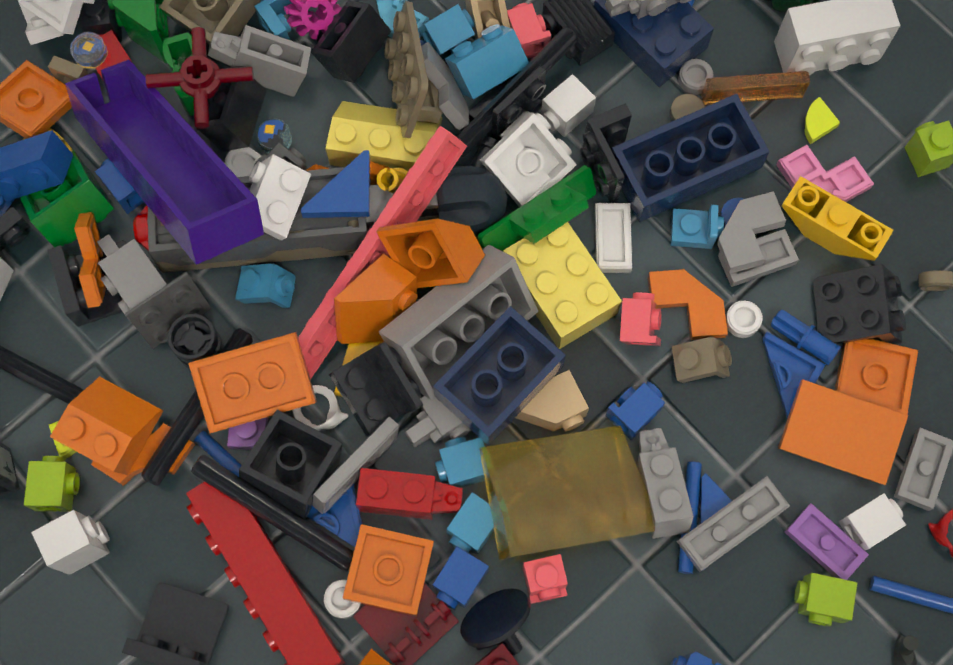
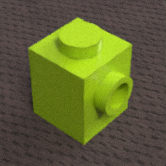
(931, 147)
(51, 485)
(825, 599)

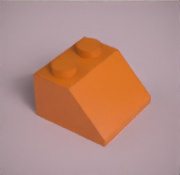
(433, 250)
(373, 301)
(107, 425)

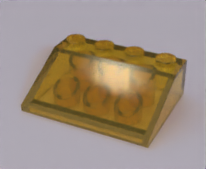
(564, 492)

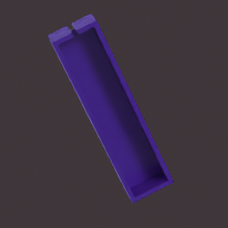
(166, 162)

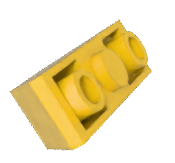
(834, 222)

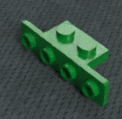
(543, 213)

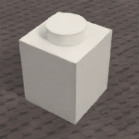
(568, 105)
(873, 522)

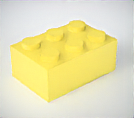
(565, 285)

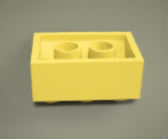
(374, 128)

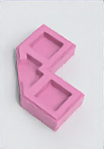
(842, 181)

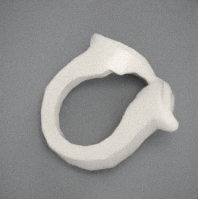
(334, 415)

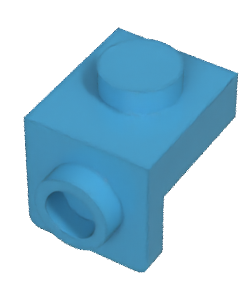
(265, 284)

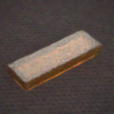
(756, 87)

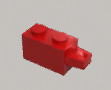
(405, 494)

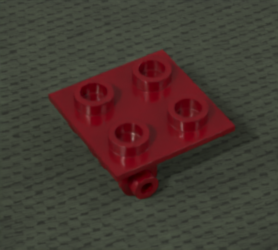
(406, 636)

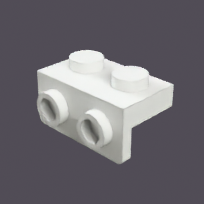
(279, 193)

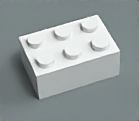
(835, 34)

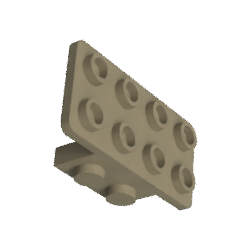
(412, 89)

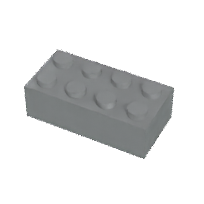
(454, 316)

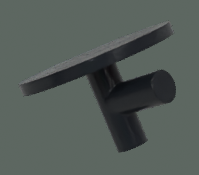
(496, 620)

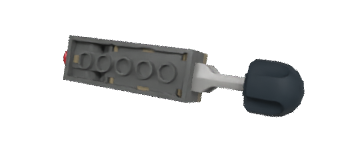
(465, 197)

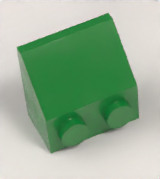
(143, 23)
(58, 207)

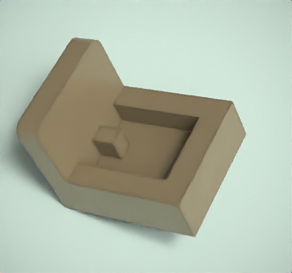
(701, 359)

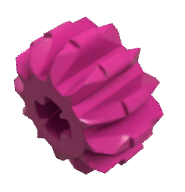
(311, 21)

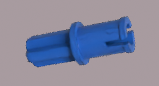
(805, 337)

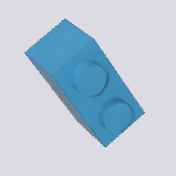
(486, 60)

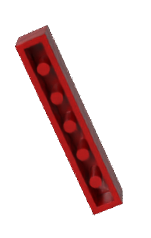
(264, 578)

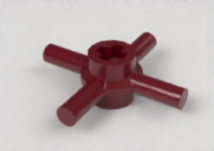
(200, 88)

